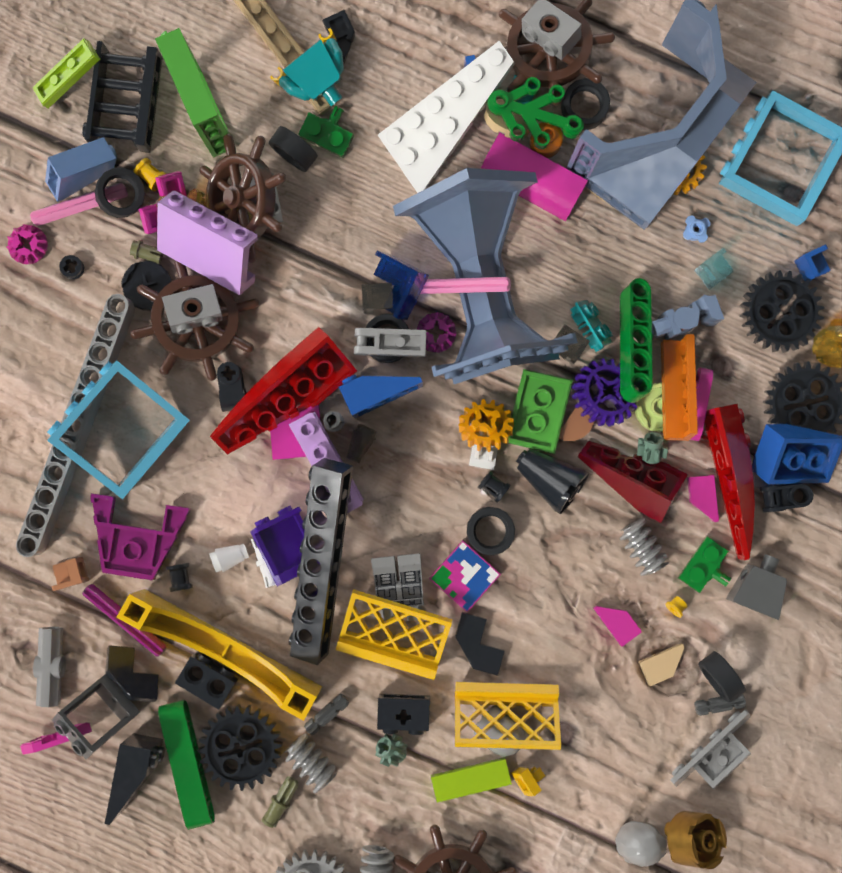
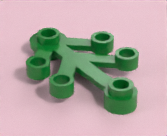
(532, 111)

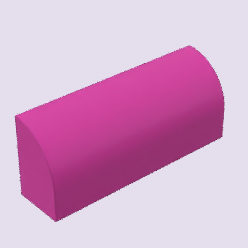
(556, 186)

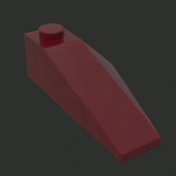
(643, 485)

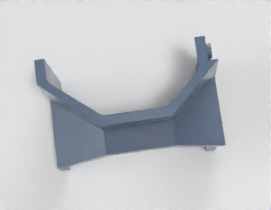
(646, 170)
(469, 224)

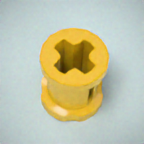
(148, 172)

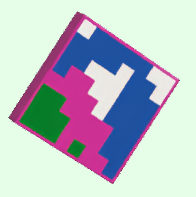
(464, 576)

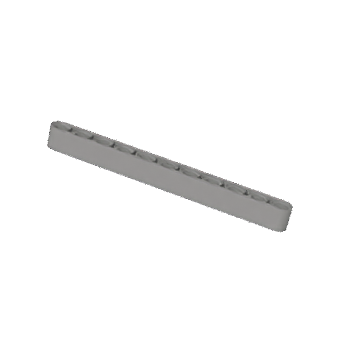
(78, 439)

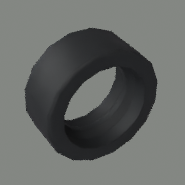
(588, 86)
(293, 148)
(125, 174)
(381, 320)
(509, 534)
(722, 677)

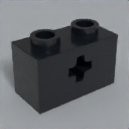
(416, 707)

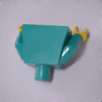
(314, 72)

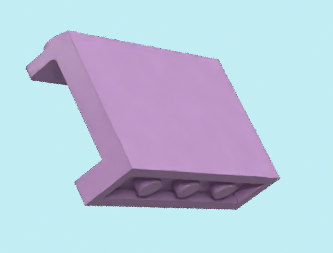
(205, 241)
(318, 445)

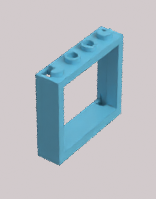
(763, 198)
(147, 459)

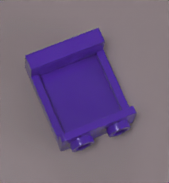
(280, 543)

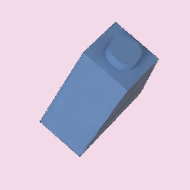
(78, 167)

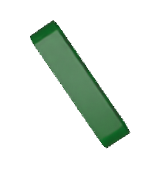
(630, 349)
(186, 765)

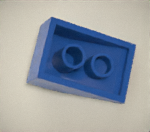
(372, 392)
(796, 455)

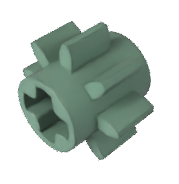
(652, 448)
(391, 750)

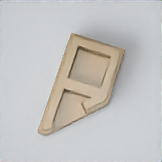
(662, 664)

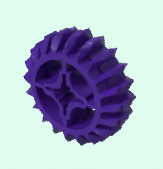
(590, 376)

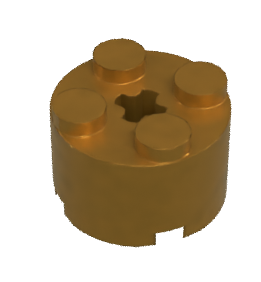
(696, 839)

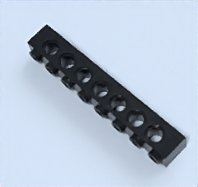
(316, 605)

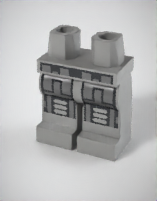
(403, 591)

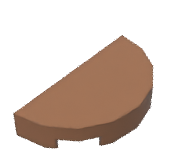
(575, 426)

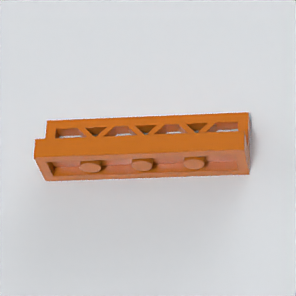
(679, 389)

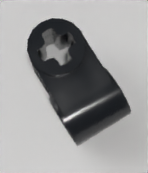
(230, 390)
(782, 497)

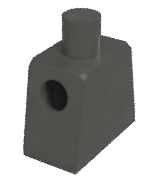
(760, 588)

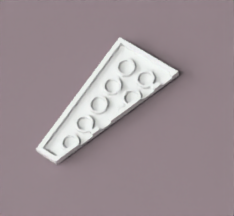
(438, 123)

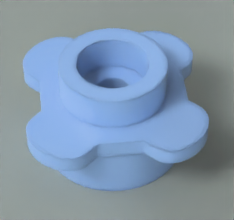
(691, 234)

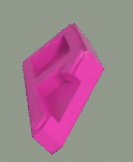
(703, 495)
(618, 623)

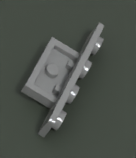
(719, 756)

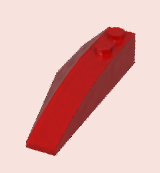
(292, 385)
(734, 472)

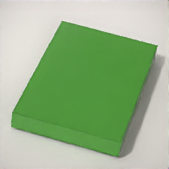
(540, 411)

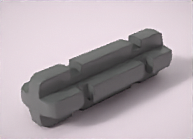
(718, 705)
(326, 714)

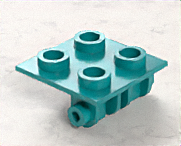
(589, 313)

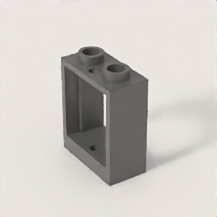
(113, 697)

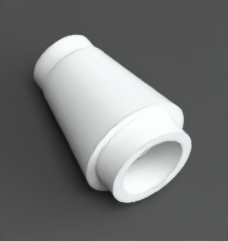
(228, 557)

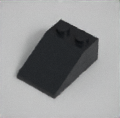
(134, 764)

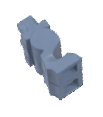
(686, 318)

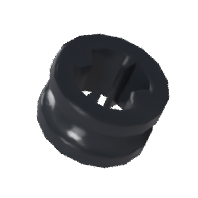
(64, 266)

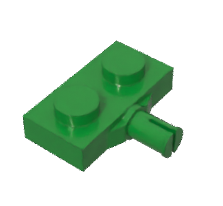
(327, 132)
(705, 566)

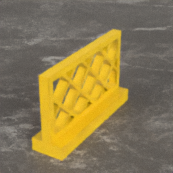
(392, 654)
(510, 695)

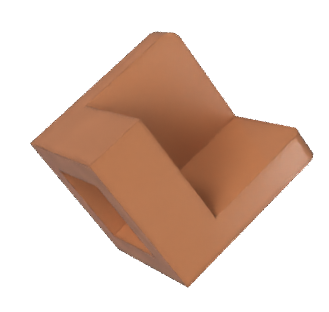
(70, 573)

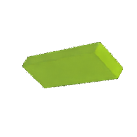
(66, 73)
(471, 779)

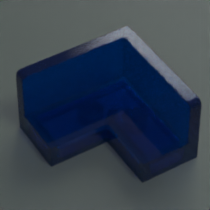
(407, 283)

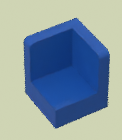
(813, 264)

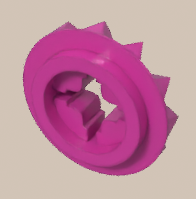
(38, 244)

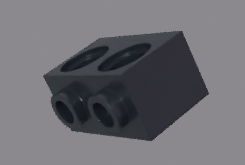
(204, 687)

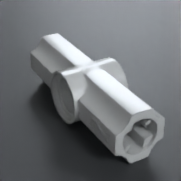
(49, 666)

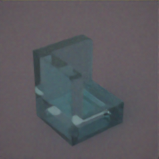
(714, 269)

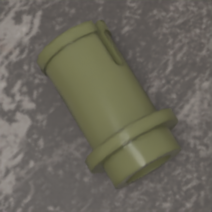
(144, 251)

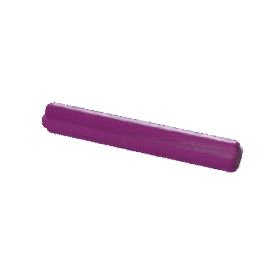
(112, 609)

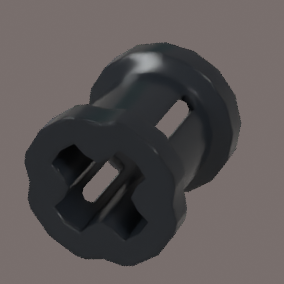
(494, 486)
(179, 577)

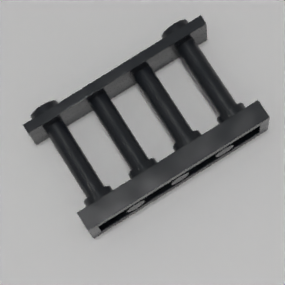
(147, 88)

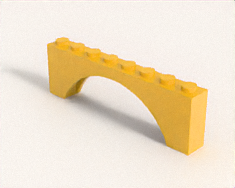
(156, 615)

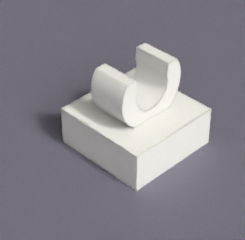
(483, 458)

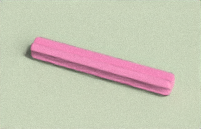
(76, 205)
(467, 285)

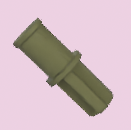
(280, 802)

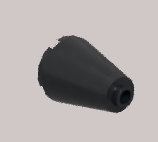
(552, 478)

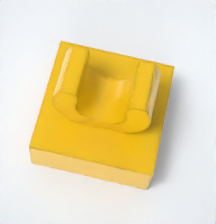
(528, 779)

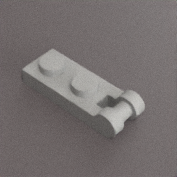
(391, 342)

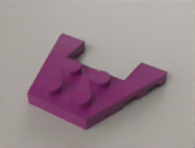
(132, 549)

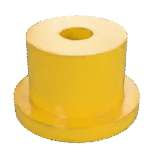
(676, 606)

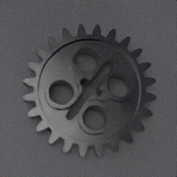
(799, 327)
(801, 380)
(248, 768)

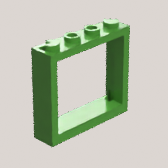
(193, 90)

